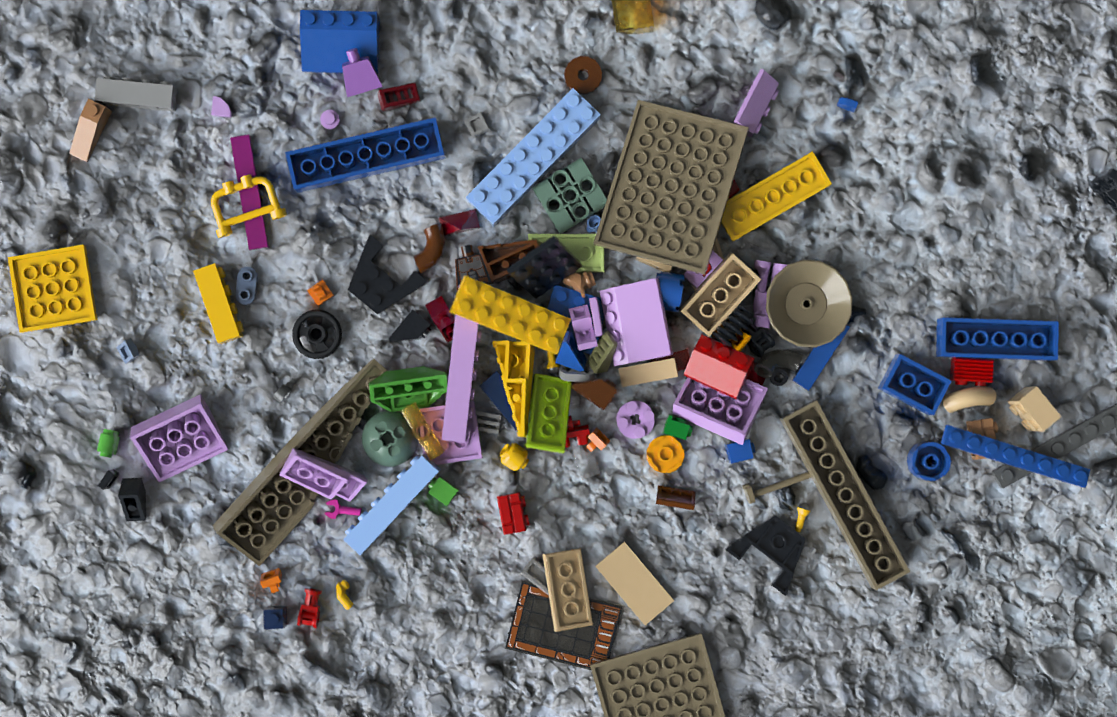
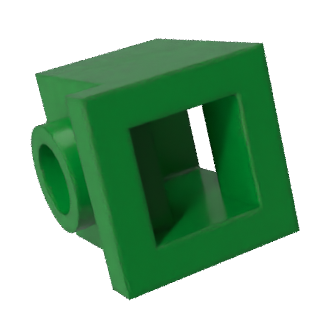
(677, 428)

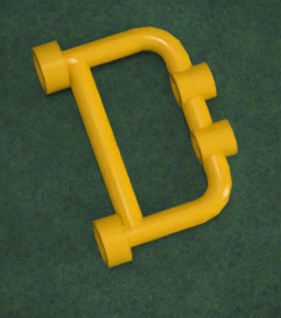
(230, 188)

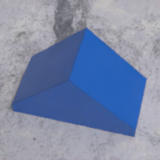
(570, 355)

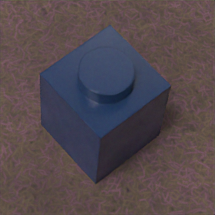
(275, 617)

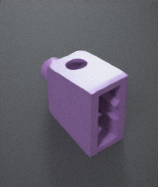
(359, 74)

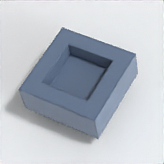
(128, 351)

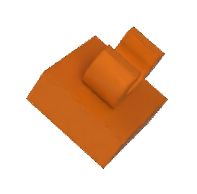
(320, 293)
(598, 440)
(271, 579)

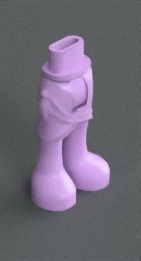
(759, 306)

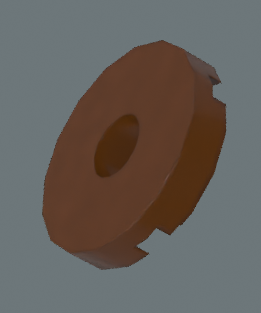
(587, 64)

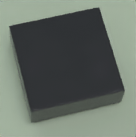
(108, 479)

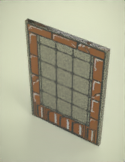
(534, 631)

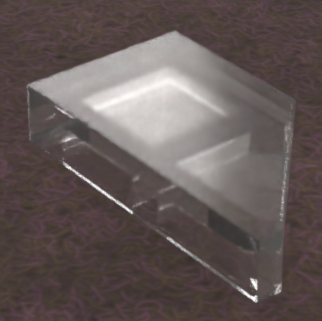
(586, 462)

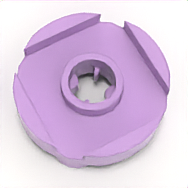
(645, 415)

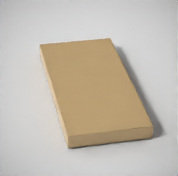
(634, 583)
(567, 590)

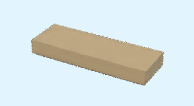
(648, 372)

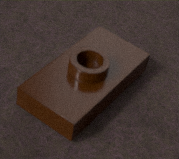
(675, 497)

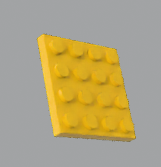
(52, 288)

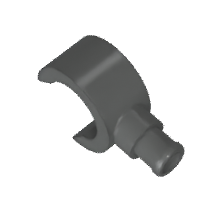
(284, 390)

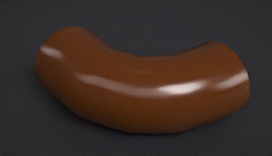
(434, 248)

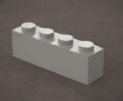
(136, 94)

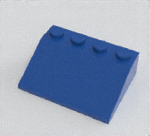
(329, 34)

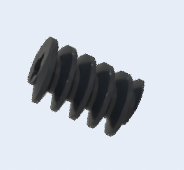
(734, 326)

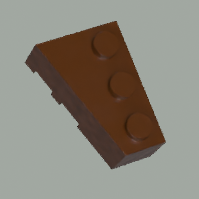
(502, 256)

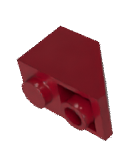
(442, 317)

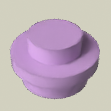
(329, 119)

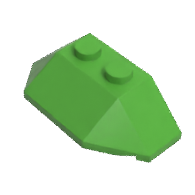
(403, 387)

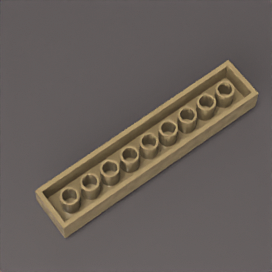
(844, 495)

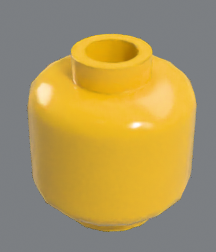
(514, 456)

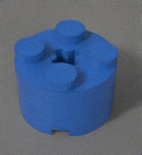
(671, 290)
(928, 450)

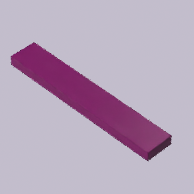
(249, 197)

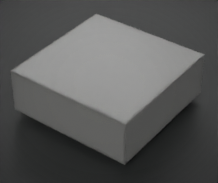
(477, 125)

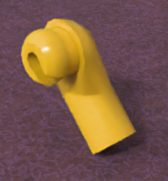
(341, 594)

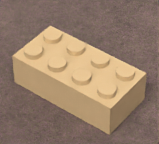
(719, 294)

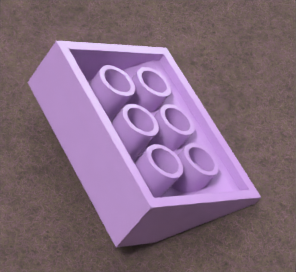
(636, 321)
(718, 411)
(178, 438)

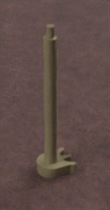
(751, 495)

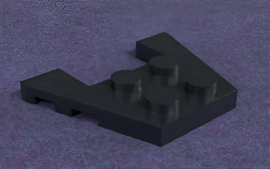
(375, 286)
(778, 543)

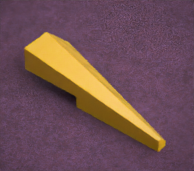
(516, 366)

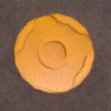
(665, 454)

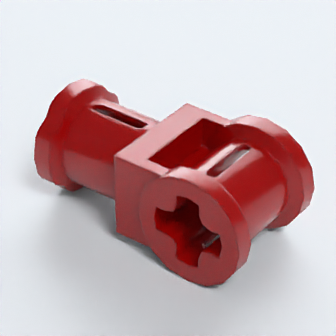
(310, 610)

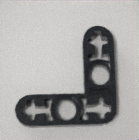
(1106, 186)

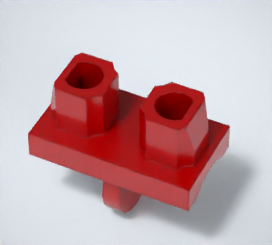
(574, 430)

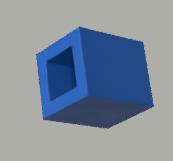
(738, 452)

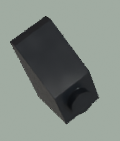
(412, 328)
(133, 499)

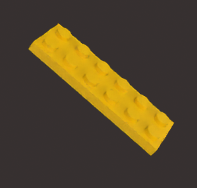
(774, 196)
(510, 315)

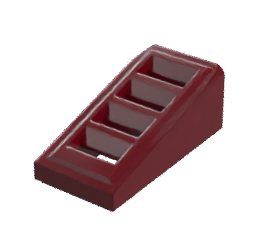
(399, 103)

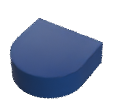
(847, 104)

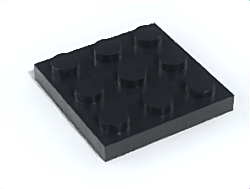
(544, 267)

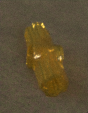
(429, 442)

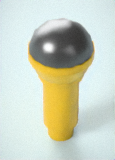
(552, 367)
(803, 510)

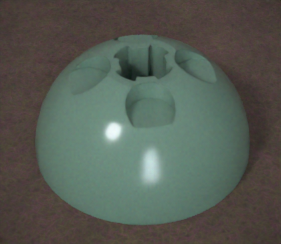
(400, 433)

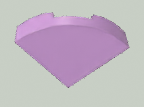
(220, 108)

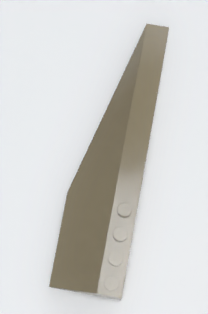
(276, 505)

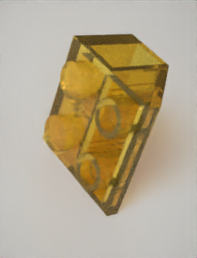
(633, 16)

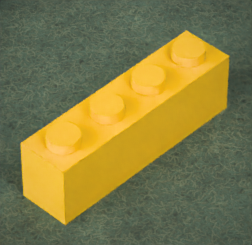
(218, 303)

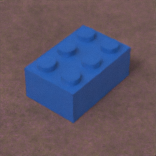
(914, 384)

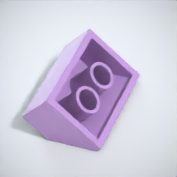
(757, 102)

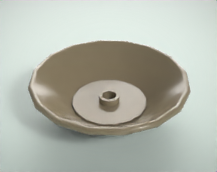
(827, 297)

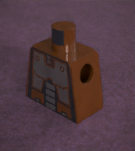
(471, 266)

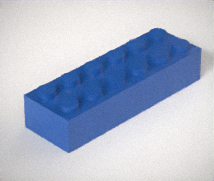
(997, 339)

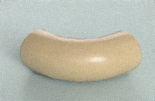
(969, 397)

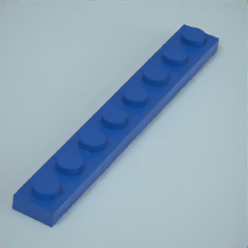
(1015, 456)

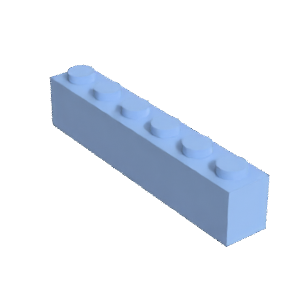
(391, 504)

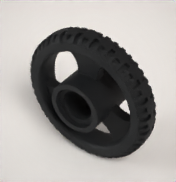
(322, 350)

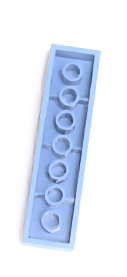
(533, 157)

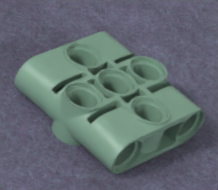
(580, 174)

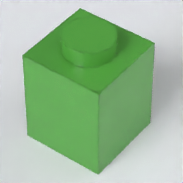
(442, 490)

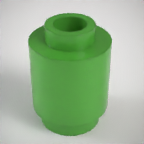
(108, 443)

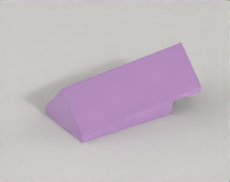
(322, 476)

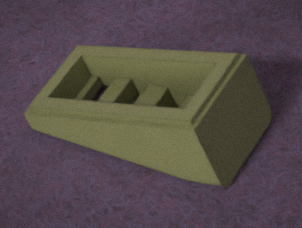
(602, 354)

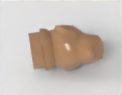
(580, 281)

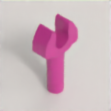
(341, 509)

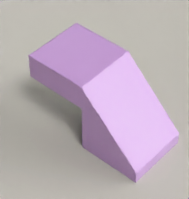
(583, 327)

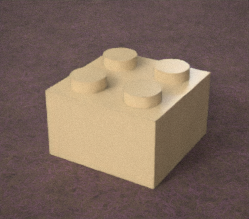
(1033, 409)

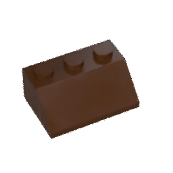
(597, 391)

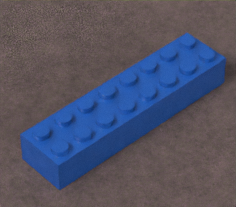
(365, 155)

